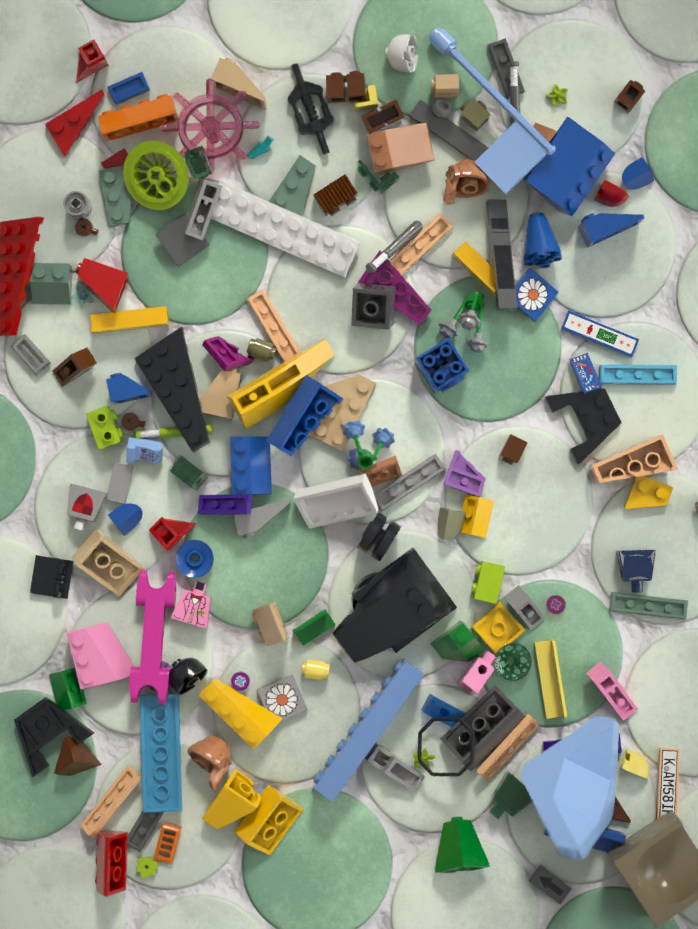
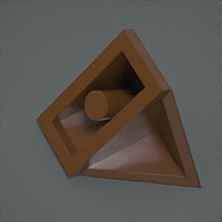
(74, 758)

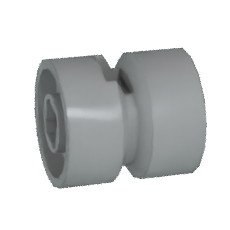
(77, 205)

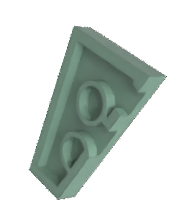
(295, 186)

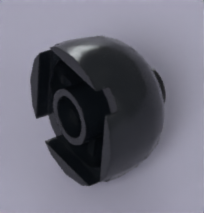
(185, 674)

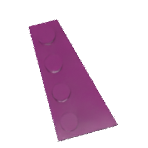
(406, 297)

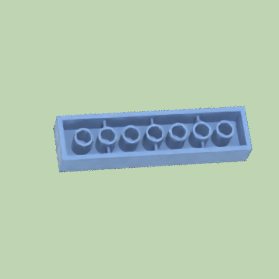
(368, 729)

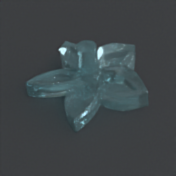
(82, 296)

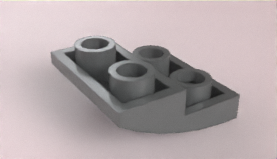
(177, 244)

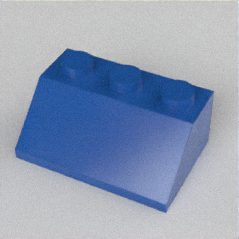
(251, 465)

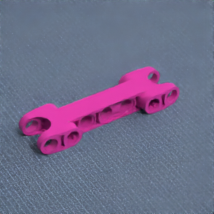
(155, 603)

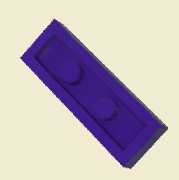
(225, 504)

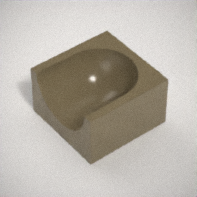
(660, 867)

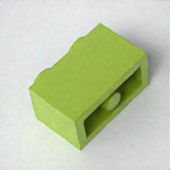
(488, 582)

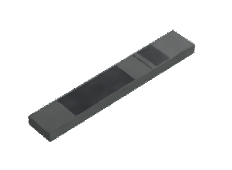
(501, 254)

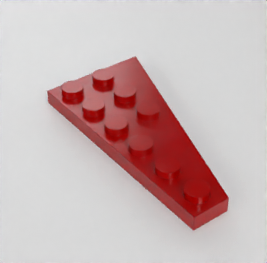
(16, 265)

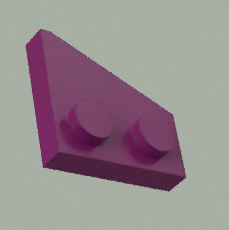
(226, 354)

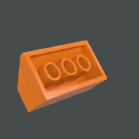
(138, 118)

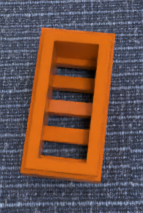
(169, 827)

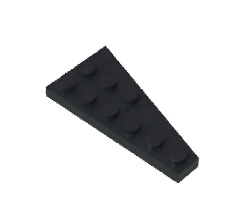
(173, 380)

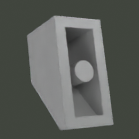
(524, 607)

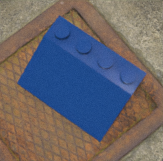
(572, 169)

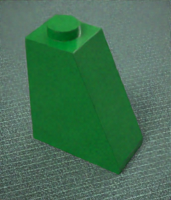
(457, 644)
(460, 848)

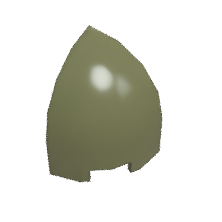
(450, 523)

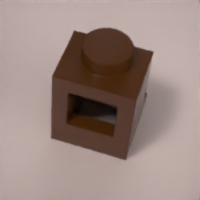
(624, 101)

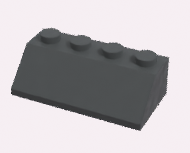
(490, 720)

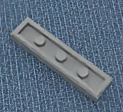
(409, 482)

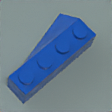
(302, 415)

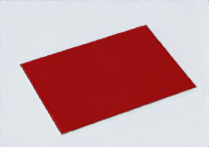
(115, 160)

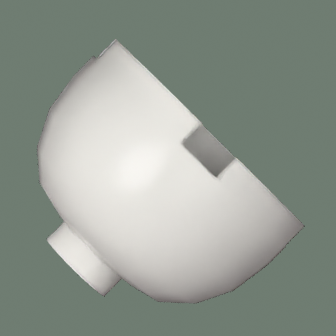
(402, 53)

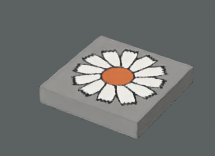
(283, 698)

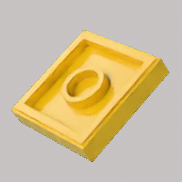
(498, 627)

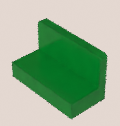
(314, 627)
(67, 689)

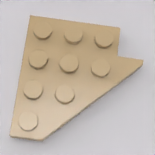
(355, 395)

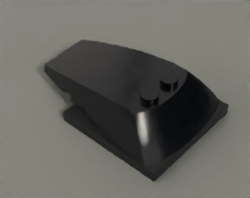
(393, 608)

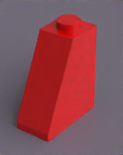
(103, 282)

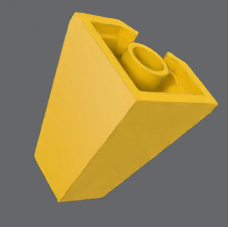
(233, 801)

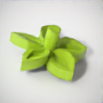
(558, 95)
(425, 757)

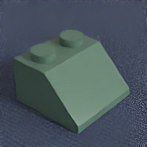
(51, 283)

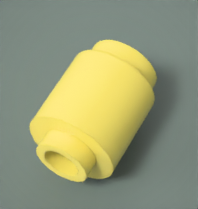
(315, 670)

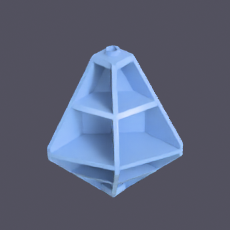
(576, 785)

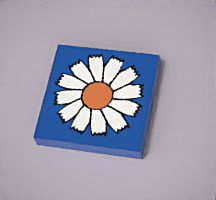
(534, 294)

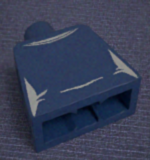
(636, 567)

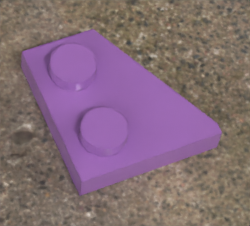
(464, 476)

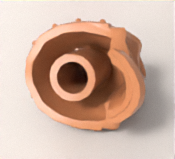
(465, 181)
(213, 756)

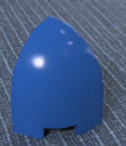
(637, 175)
(126, 517)

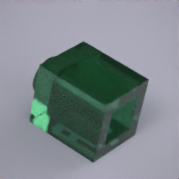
(198, 163)

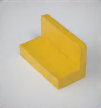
(477, 515)

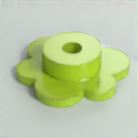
(145, 872)

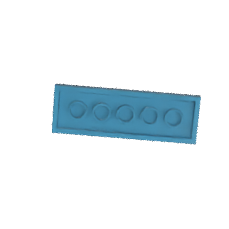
(161, 754)

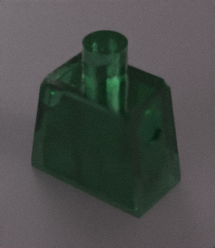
(188, 472)
(510, 796)

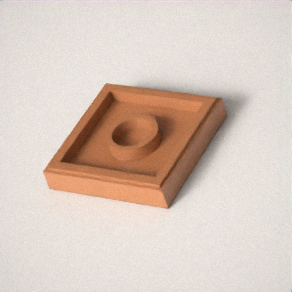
(382, 471)

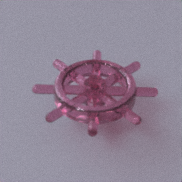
(211, 126)

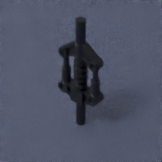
(316, 125)

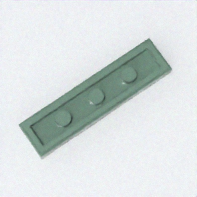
(648, 605)

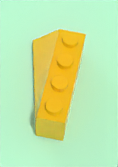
(240, 712)

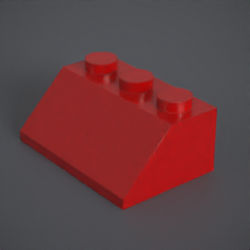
(111, 862)

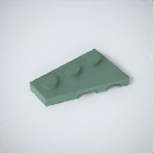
(116, 196)

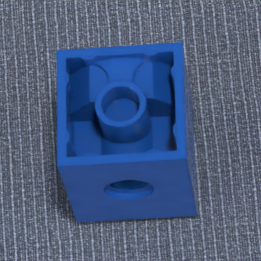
(442, 366)

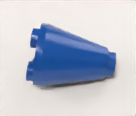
(540, 243)

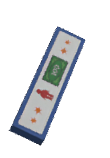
(599, 334)

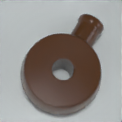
(88, 230)
(135, 421)

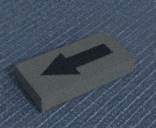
(550, 884)

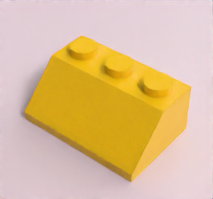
(269, 821)

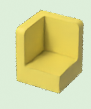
(371, 100)

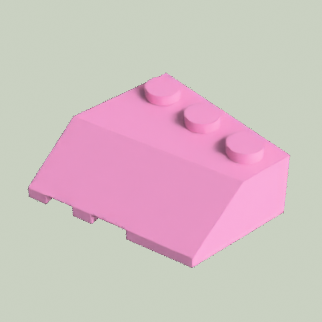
(98, 656)

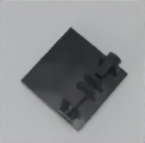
(51, 577)

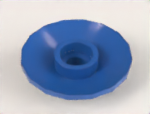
(184, 558)

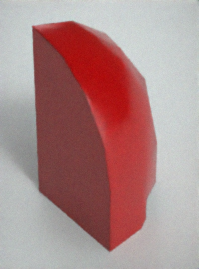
(611, 195)

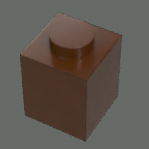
(512, 449)

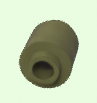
(261, 349)

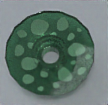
(519, 667)

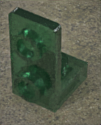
(386, 180)

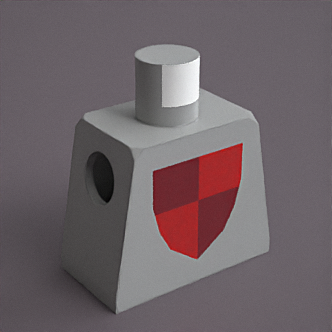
(84, 504)

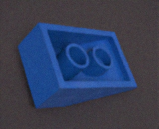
(605, 225)

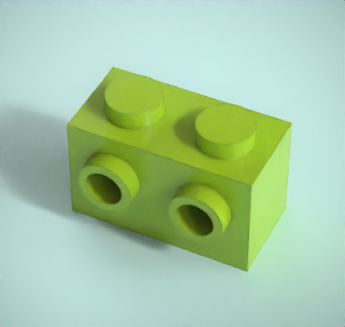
(104, 427)

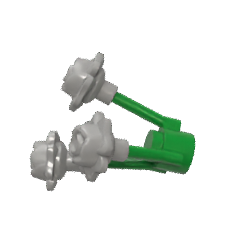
(468, 321)

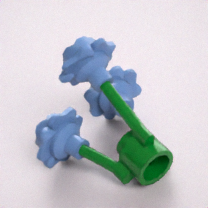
(363, 458)

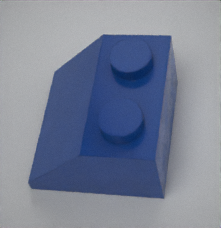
(124, 389)

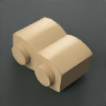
(445, 86)

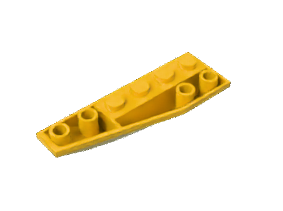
(278, 385)

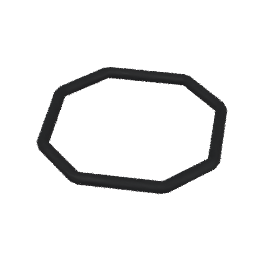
(472, 746)

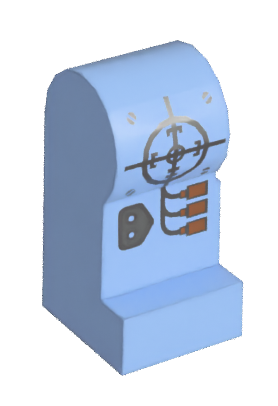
(144, 450)

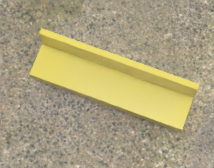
(550, 679)

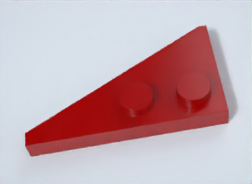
(68, 125)

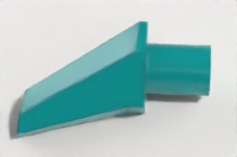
(261, 148)

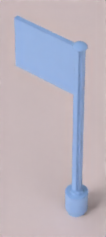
(518, 147)

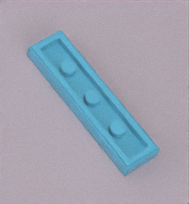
(638, 374)

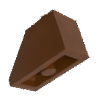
(74, 366)

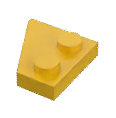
(647, 493)

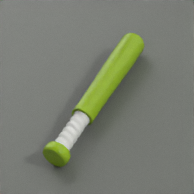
(165, 432)

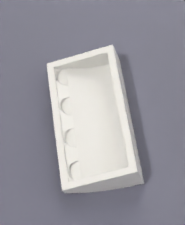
(336, 501)

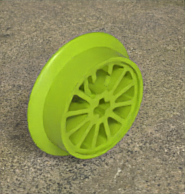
(135, 183)

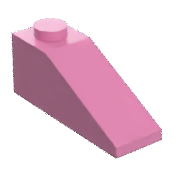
(612, 690)

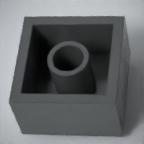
(373, 306)

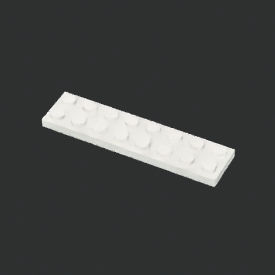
(284, 229)

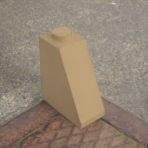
(215, 398)

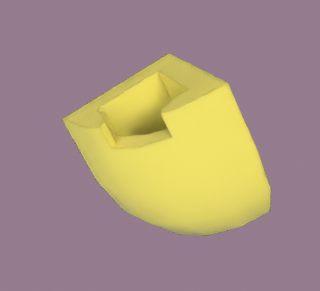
(635, 764)

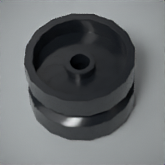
(378, 536)

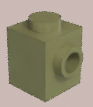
(474, 114)

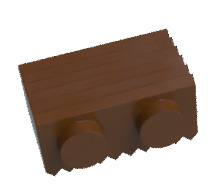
(336, 195)

